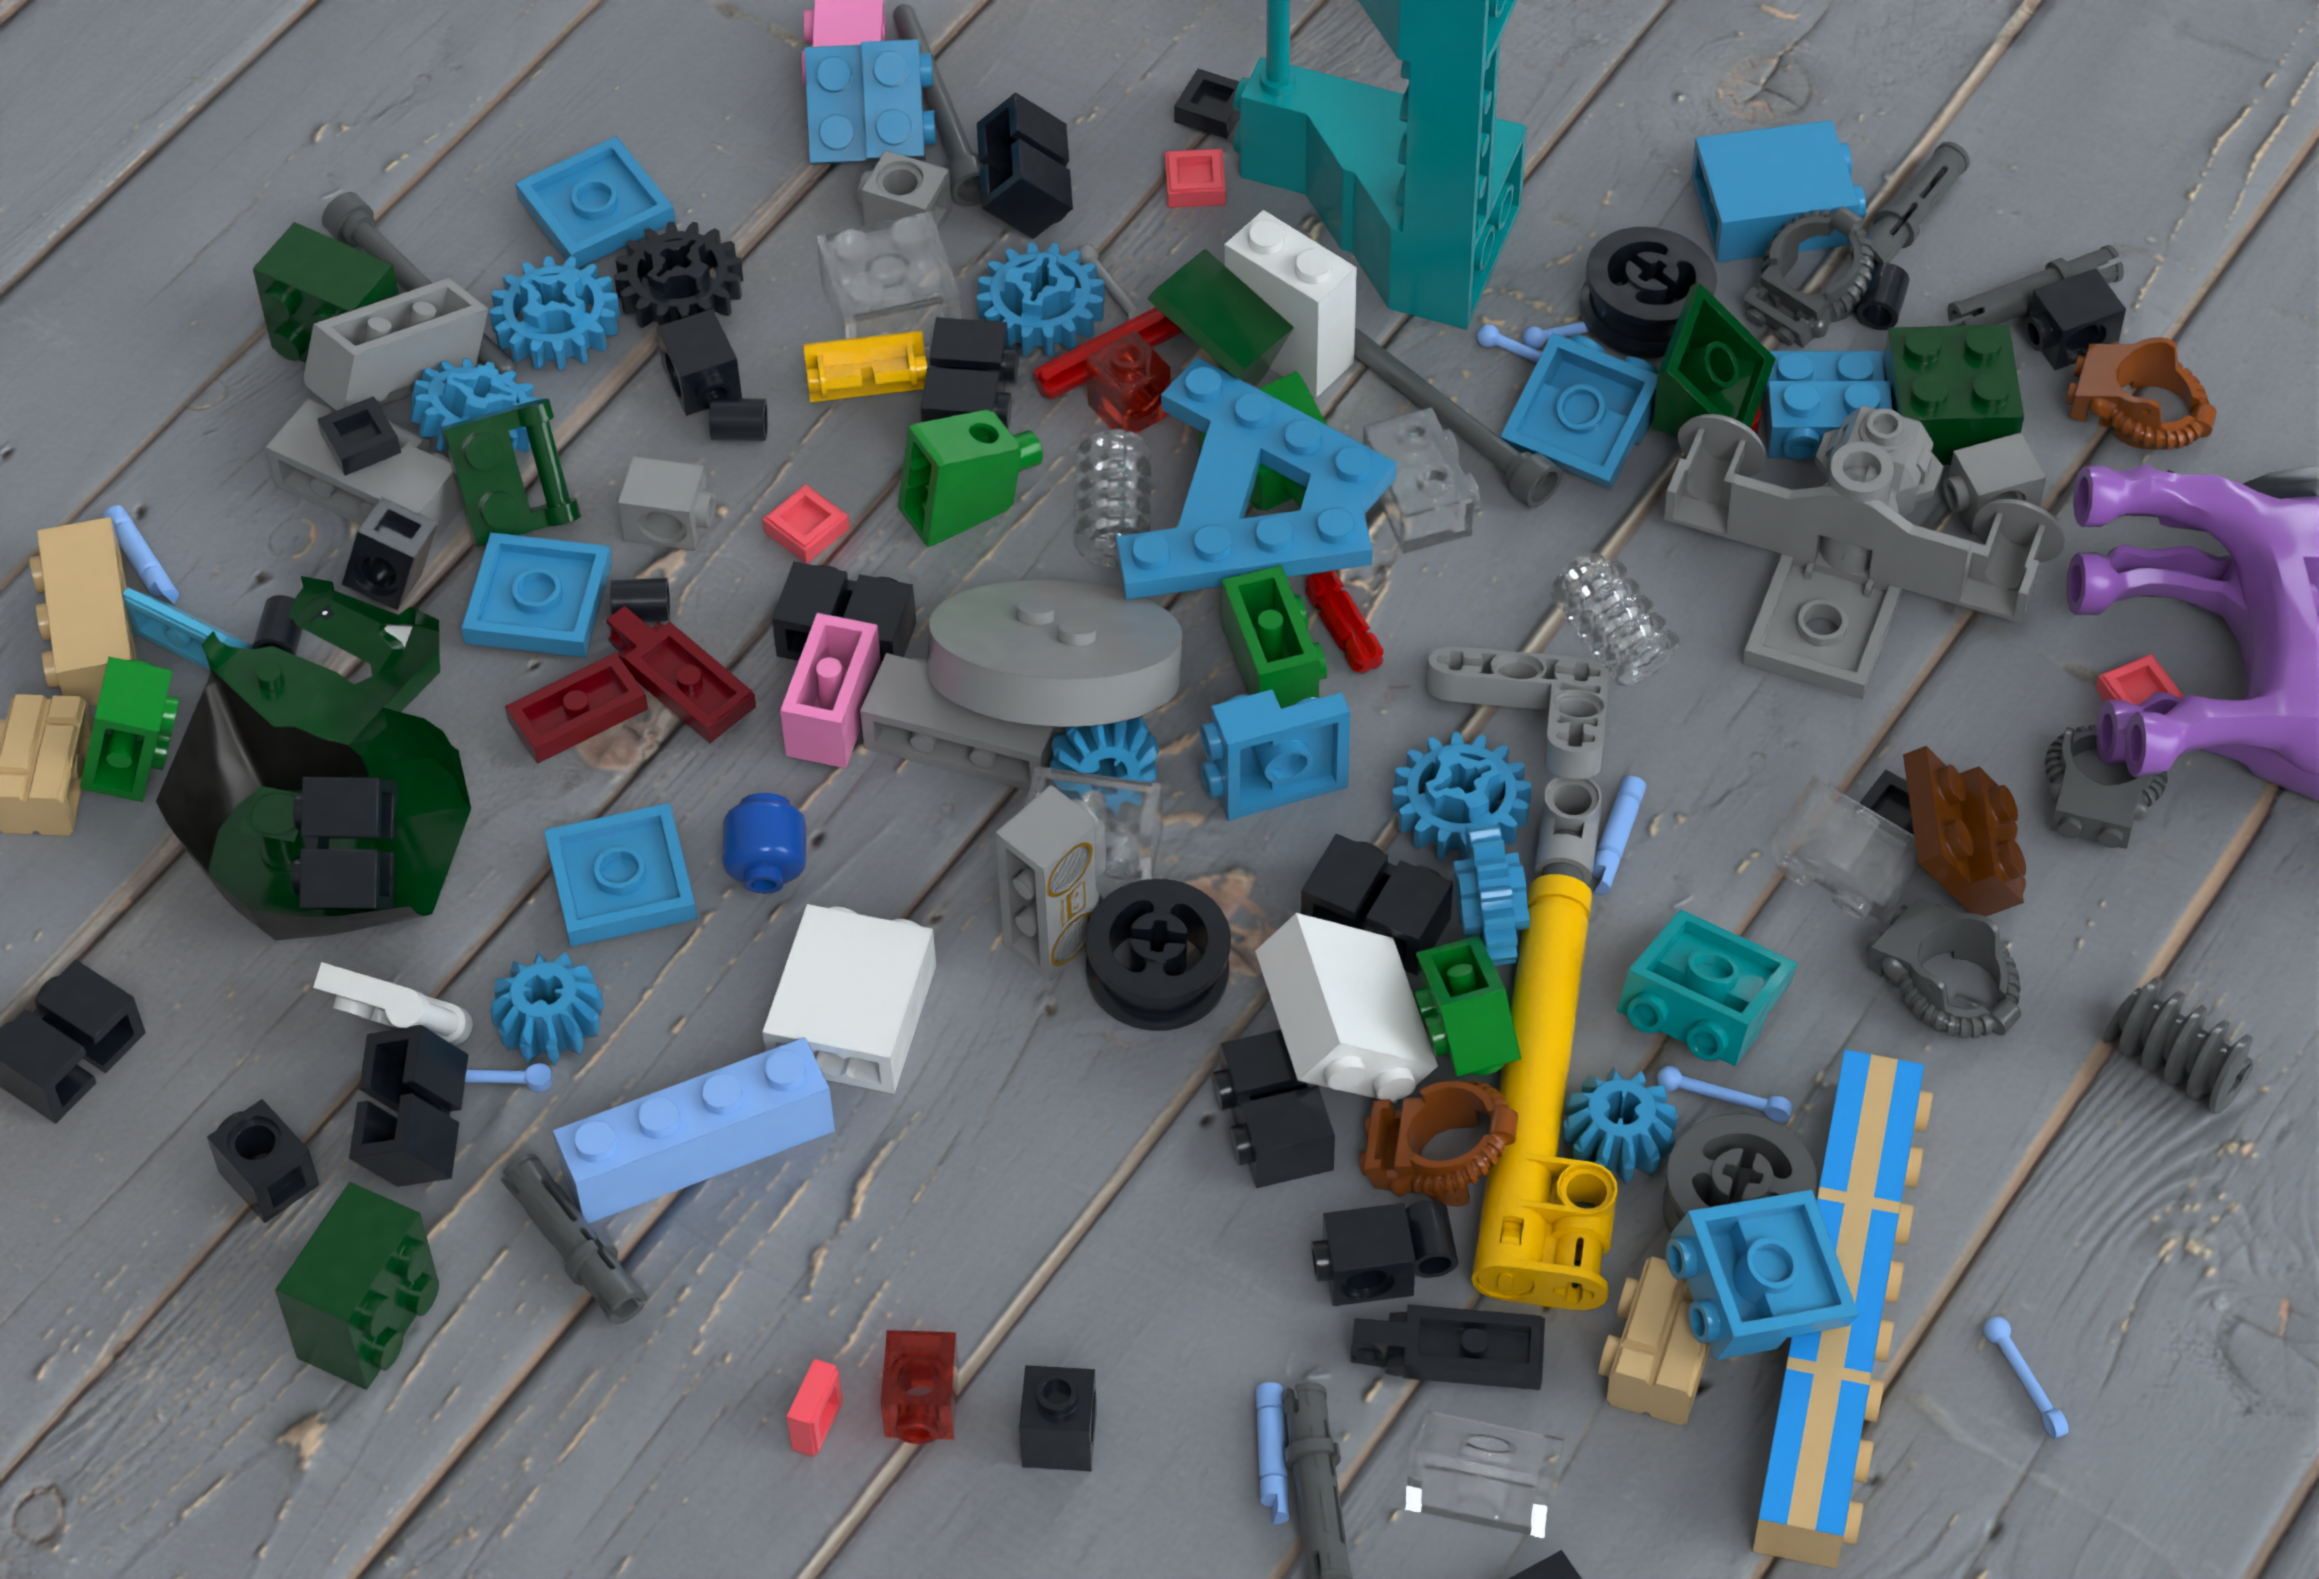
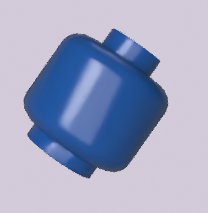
(764, 842)

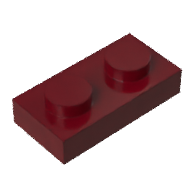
(576, 707)

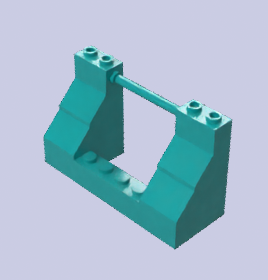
(1401, 180)

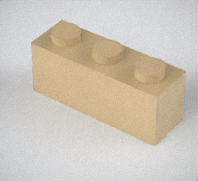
(84, 605)

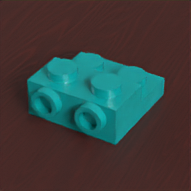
(1705, 988)

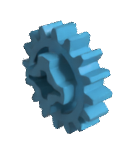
(1042, 297)
(554, 313)
(466, 393)
(1461, 793)
(1491, 893)

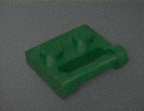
(491, 478)

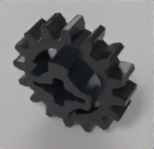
(678, 275)

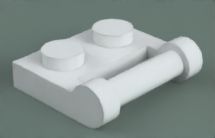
(392, 1003)

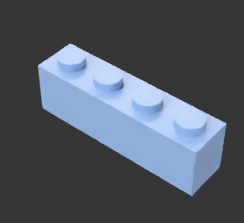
(694, 1130)

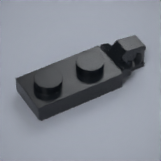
(1454, 1346)

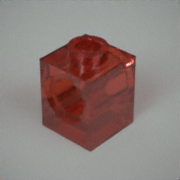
(1127, 383)
(916, 1361)

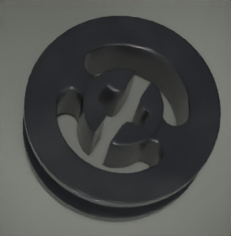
(1654, 271)
(1159, 921)

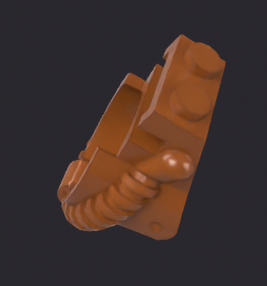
(2138, 419)
(1400, 1135)

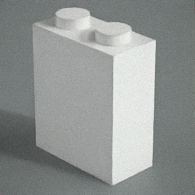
(1307, 289)
(853, 994)
(1346, 1008)

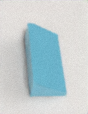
(173, 627)

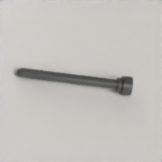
(964, 163)
(354, 224)
(1530, 476)

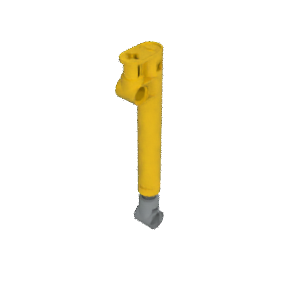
(1528, 1212)

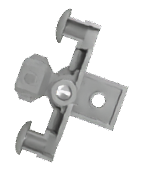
(1849, 542)

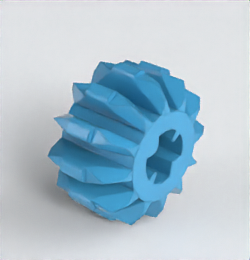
(1109, 750)
(546, 1007)
(1620, 1124)

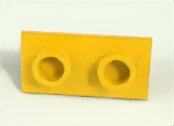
(865, 366)

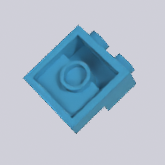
(868, 101)
(1815, 393)
(1584, 408)
(1274, 754)
(1759, 1273)

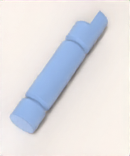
(141, 555)
(1617, 832)
(1271, 1450)

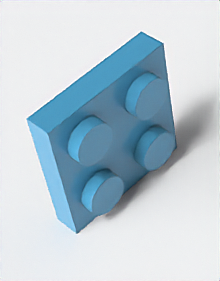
(595, 202)
(537, 595)
(620, 874)

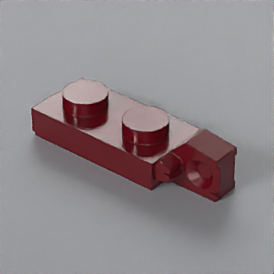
(680, 674)

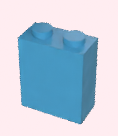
(1767, 177)

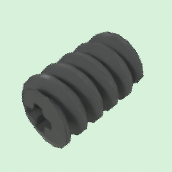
(2181, 1045)

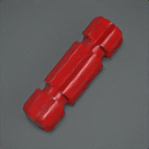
(1344, 621)

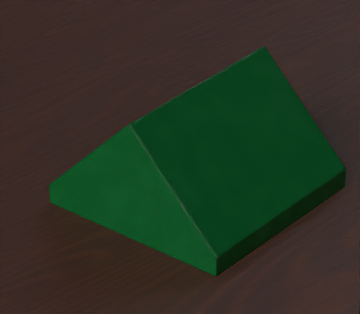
(1223, 316)
(1709, 366)

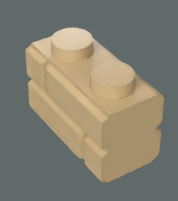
(42, 763)
(1657, 1358)

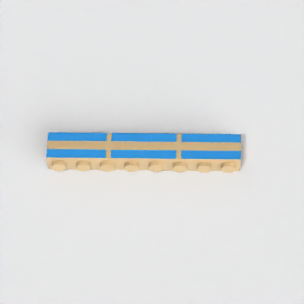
(1829, 1371)

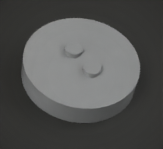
(1054, 653)

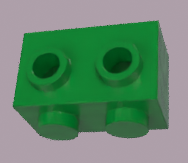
(1271, 636)
(129, 729)
(1466, 1008)

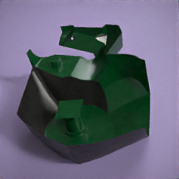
(284, 719)

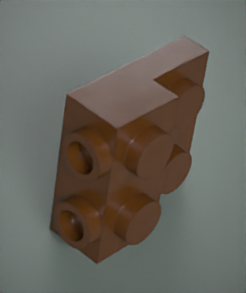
(1965, 833)

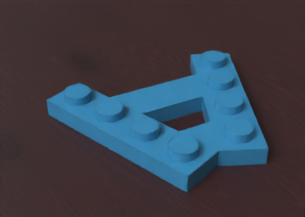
(1241, 433)

